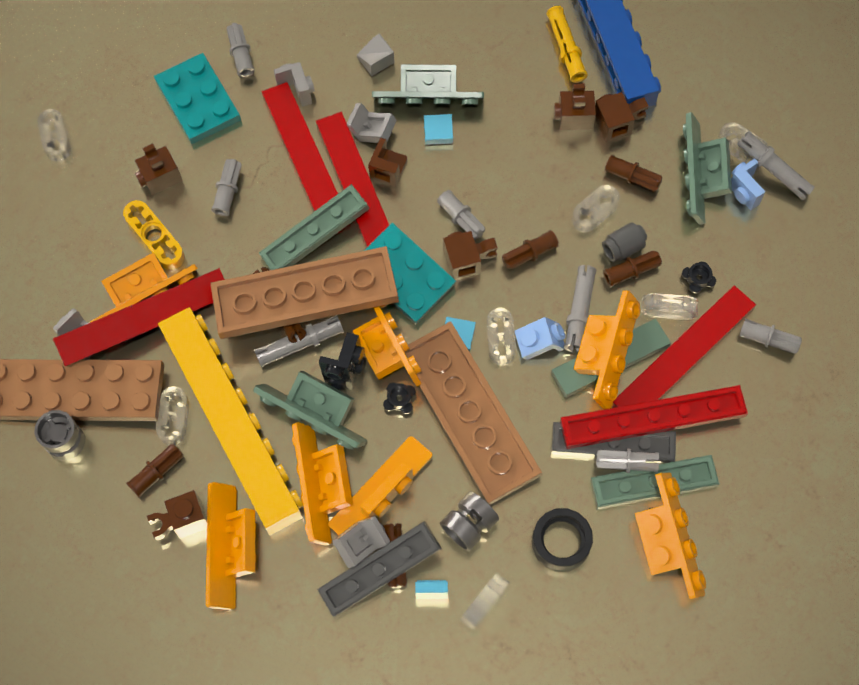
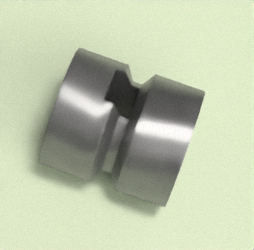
(59, 435)
(462, 529)

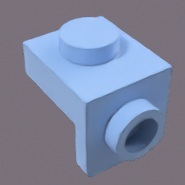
(744, 186)
(540, 337)

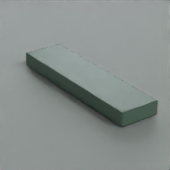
(315, 229)
(646, 341)
(640, 486)

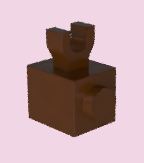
(576, 109)
(616, 116)
(157, 169)
(464, 255)
(184, 516)

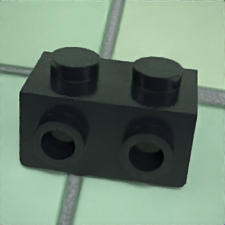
(350, 364)

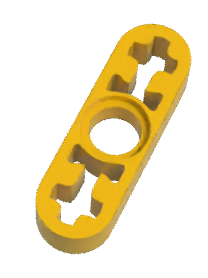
(153, 222)

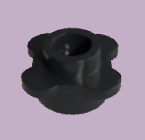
(704, 271)
(395, 390)

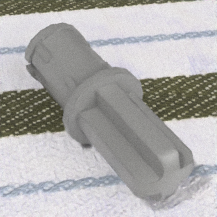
(240, 50)
(226, 187)
(461, 214)
(770, 336)
(627, 460)

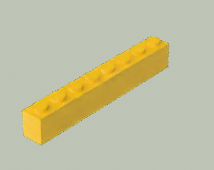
(231, 422)

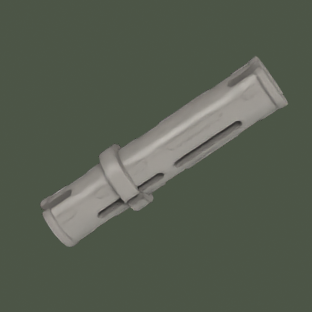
(775, 165)
(580, 307)
(314, 335)

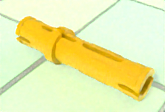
(570, 53)

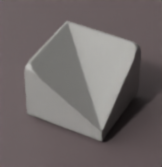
(376, 55)

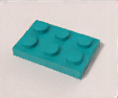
(197, 98)
(416, 275)

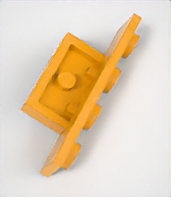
(139, 281)
(606, 346)
(385, 349)
(388, 481)
(322, 482)
(667, 538)
(228, 545)

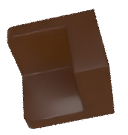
(386, 165)

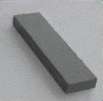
(659, 442)
(379, 569)

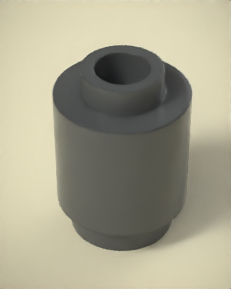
(624, 242)

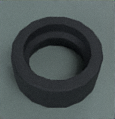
(573, 518)

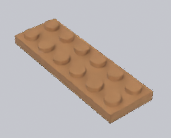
(303, 292)
(83, 389)
(472, 415)

